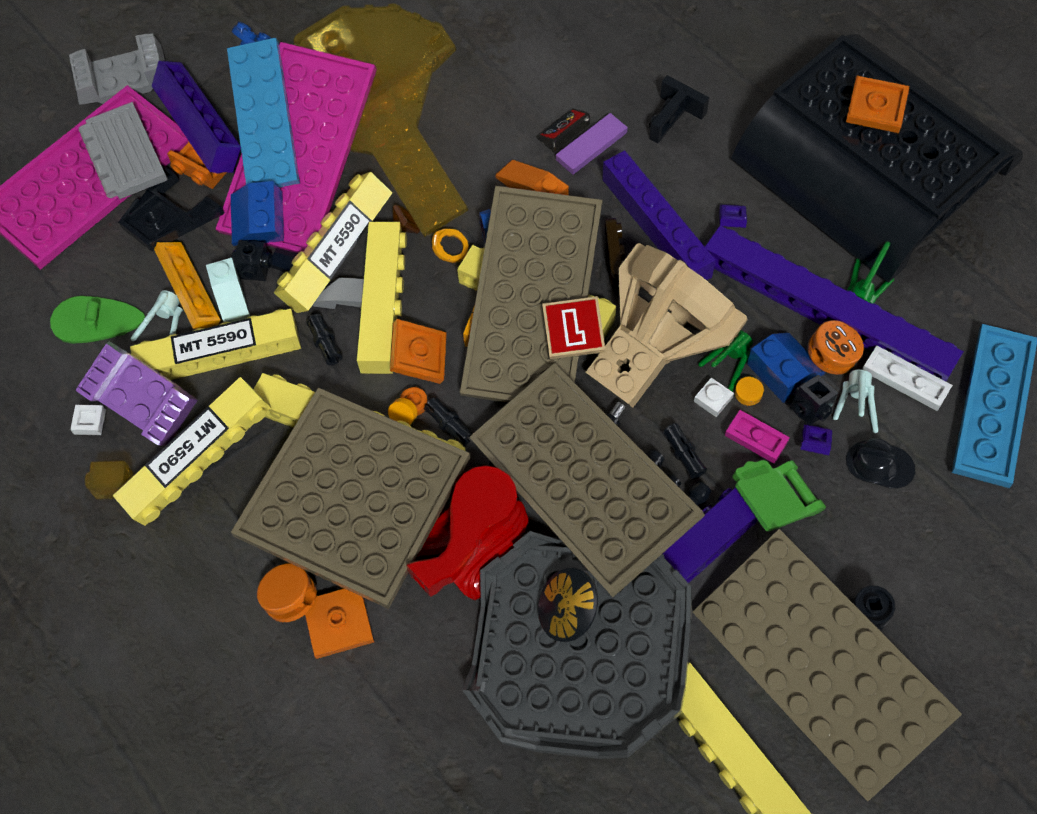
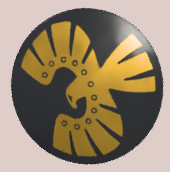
(568, 605)

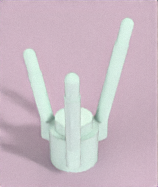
(165, 306)
(859, 387)

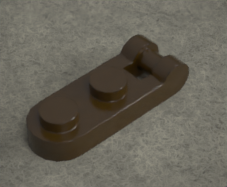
(615, 252)

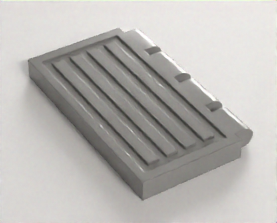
(121, 152)

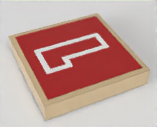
(573, 327)

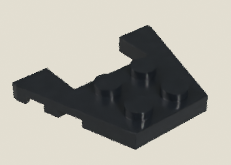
(159, 220)

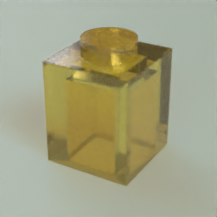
(107, 478)

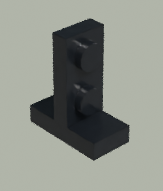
(678, 99)

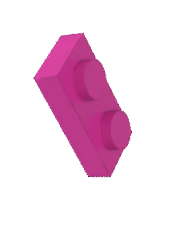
(757, 436)

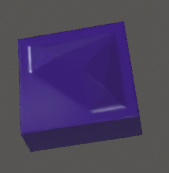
(733, 216)
(816, 439)

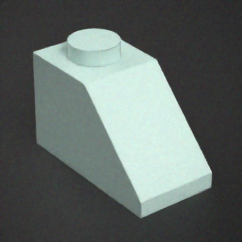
(228, 290)

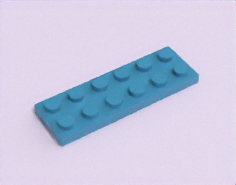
(263, 113)
(995, 406)

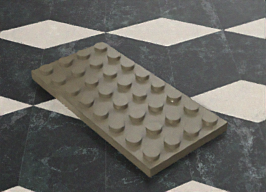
(533, 255)
(586, 479)
(826, 665)

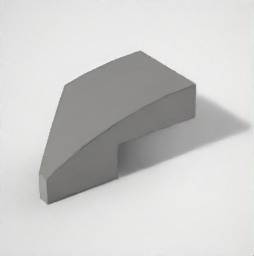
(342, 292)

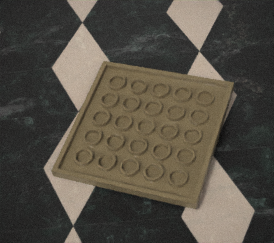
(352, 497)

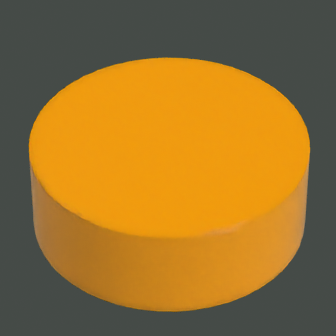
(749, 391)
(403, 410)

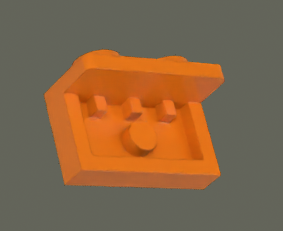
(190, 164)

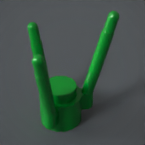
(865, 288)
(738, 348)

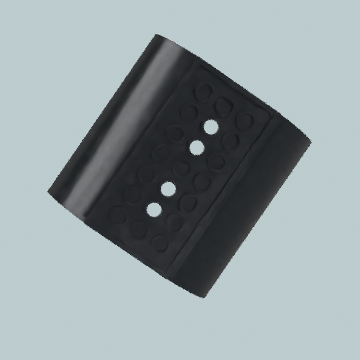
(865, 180)

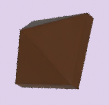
(407, 222)

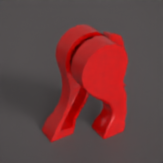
(471, 533)

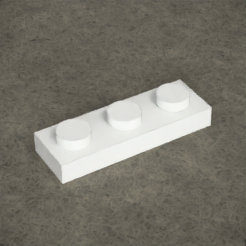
(907, 378)

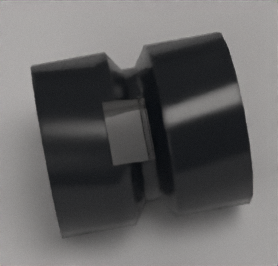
(876, 605)

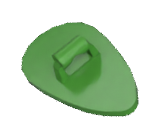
(93, 319)

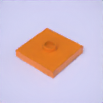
(877, 104)
(418, 351)
(338, 623)

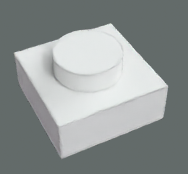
(713, 397)
(88, 419)

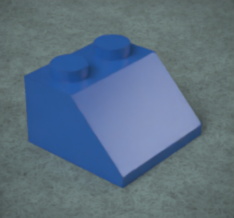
(257, 213)
(782, 364)

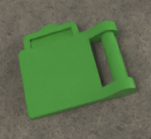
(772, 496)

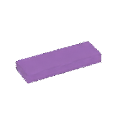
(591, 143)

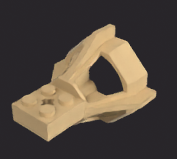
(652, 335)

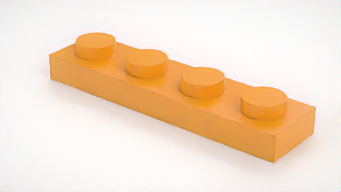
(187, 285)

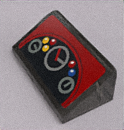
(564, 129)

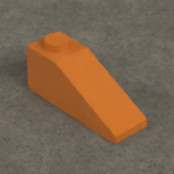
(527, 177)

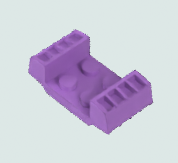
(137, 393)

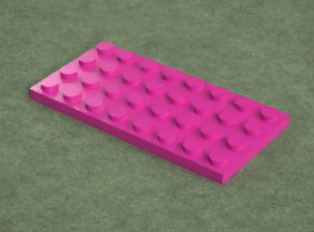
(325, 109)
(60, 191)

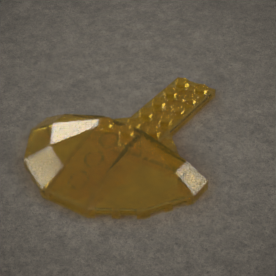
(405, 55)

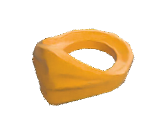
(438, 248)

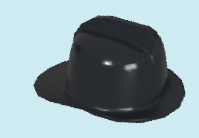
(880, 463)

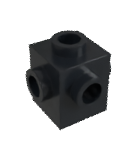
(252, 260)
(814, 400)

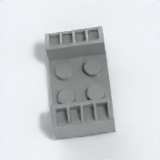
(106, 77)

